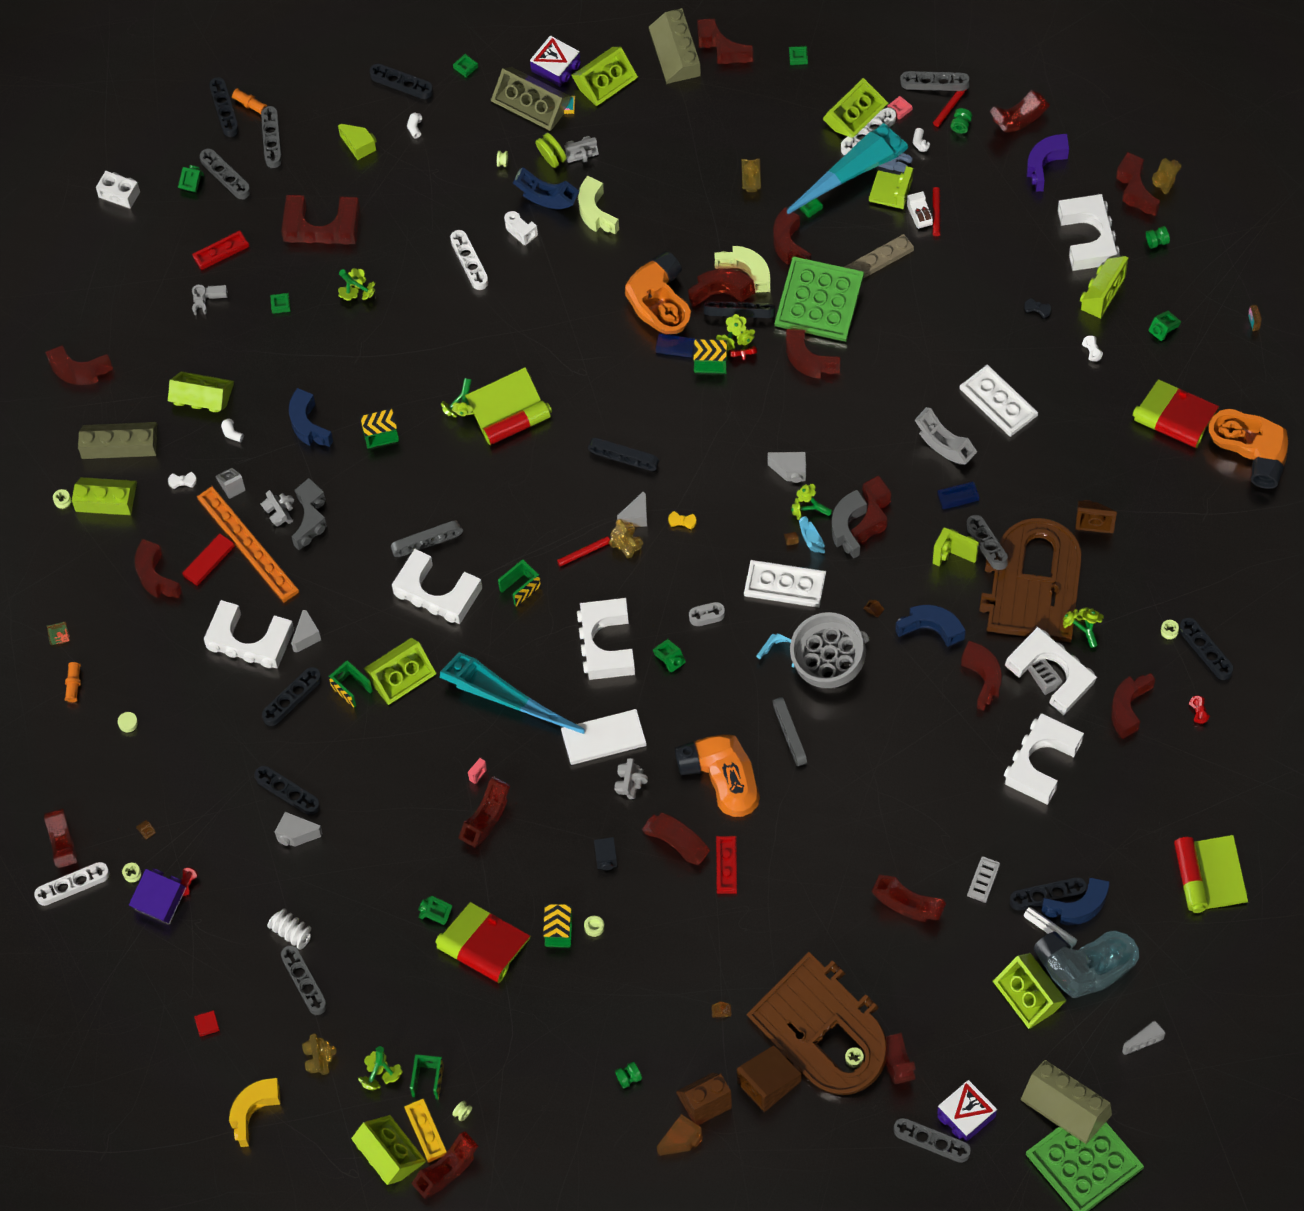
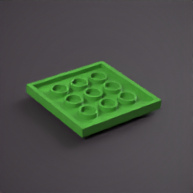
(819, 298)
(1084, 1171)

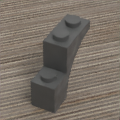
(313, 522)

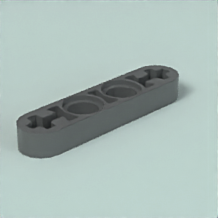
(934, 84)
(271, 137)
(225, 173)
(426, 538)
(986, 542)
(789, 731)
(305, 979)
(933, 1137)

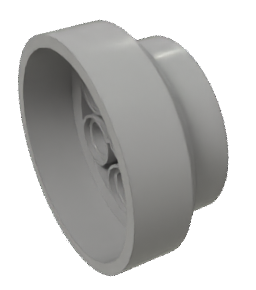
(819, 630)

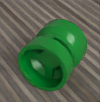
(961, 120)
(1157, 237)
(628, 1074)

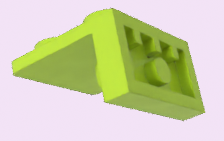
(892, 188)
(952, 542)

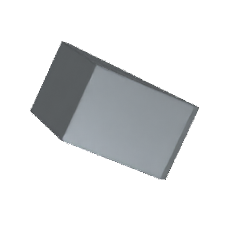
(231, 482)
(635, 512)
(305, 634)

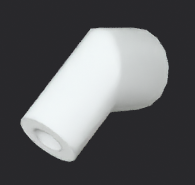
(414, 119)
(918, 142)
(229, 432)

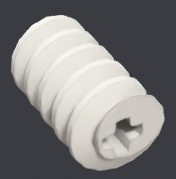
(290, 929)

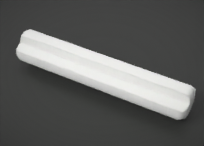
(1048, 926)

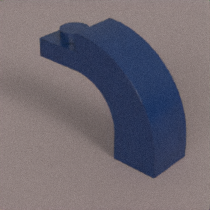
(545, 194)
(299, 410)
(934, 618)
(1081, 910)

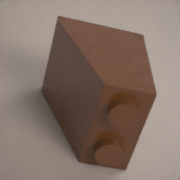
(768, 1077)
(706, 1098)

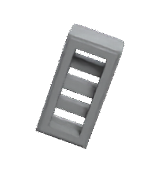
(1045, 687)
(992, 870)
(1149, 1035)

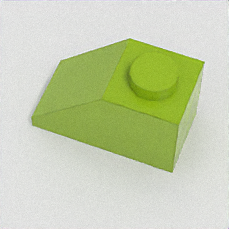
(358, 140)

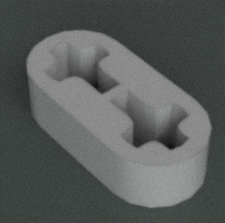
(706, 614)

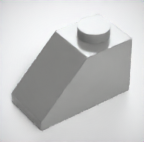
(788, 465)
(296, 831)

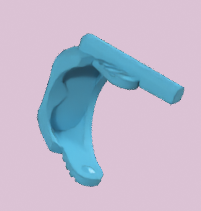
(811, 536)
(773, 639)

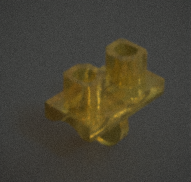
(1166, 174)
(751, 175)
(623, 540)
(321, 1054)

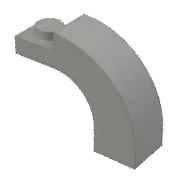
(942, 441)

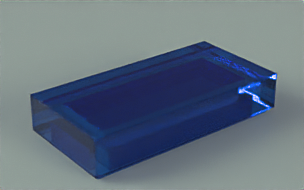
(675, 345)
(958, 495)

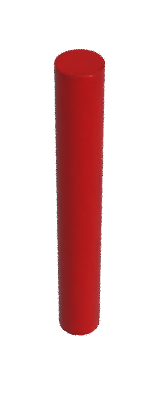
(948, 108)
(936, 211)
(583, 551)

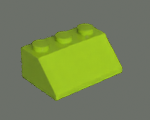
(605, 75)
(855, 109)
(1104, 286)
(199, 391)
(104, 496)
(400, 670)
(1029, 990)
(387, 1149)

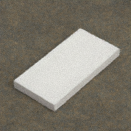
(998, 400)
(785, 583)
(604, 737)

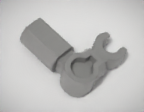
(200, 294)

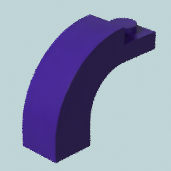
(1045, 151)

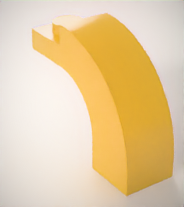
(248, 1101)

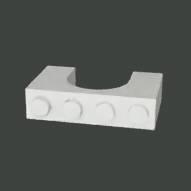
(1094, 212)
(451, 606)
(1041, 646)
(265, 651)
(600, 662)
(1044, 733)

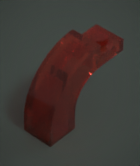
(1022, 114)
(783, 229)
(722, 281)
(804, 360)
(77, 372)
(145, 563)
(984, 662)
(1122, 715)
(487, 815)
(677, 835)
(60, 838)
(906, 902)
(897, 1060)
(448, 1168)

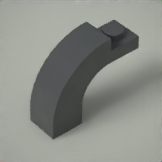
(845, 512)

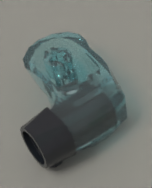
(1092, 966)

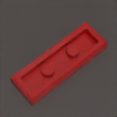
(220, 250)
(208, 559)
(726, 865)

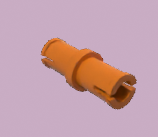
(248, 100)
(72, 682)

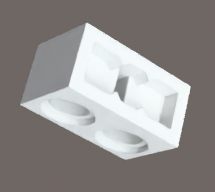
(116, 192)

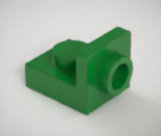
(190, 178)
(1163, 324)
(670, 655)
(435, 909)

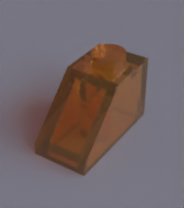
(680, 1137)

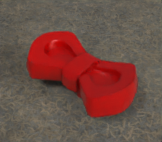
(734, 353)
(1201, 715)
(188, 875)

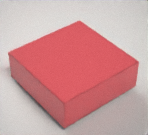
(900, 106)
(477, 770)

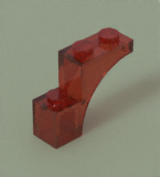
(727, 50)
(1135, 192)
(875, 520)

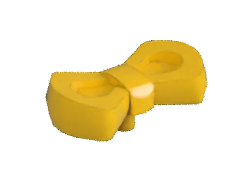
(675, 519)

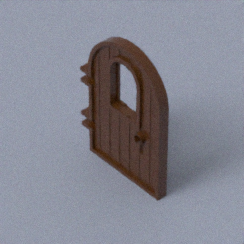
(1025, 599)
(813, 1007)

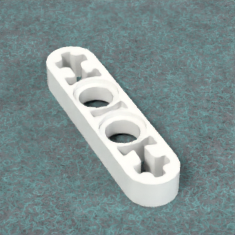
(878, 119)
(470, 259)
(70, 880)

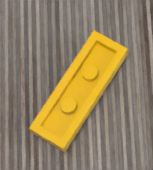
(425, 1130)

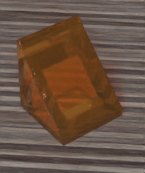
(791, 538)
(146, 829)
(721, 1009)

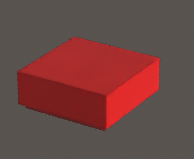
(206, 1023)

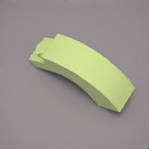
(594, 218)
(748, 261)

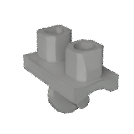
(581, 149)
(280, 505)
(633, 779)

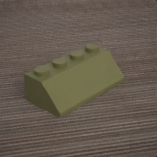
(675, 47)
(530, 98)
(118, 440)
(1066, 1102)

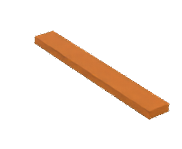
(248, 544)

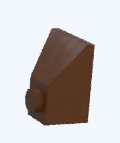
(1095, 517)

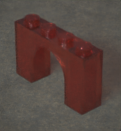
(341, 230)

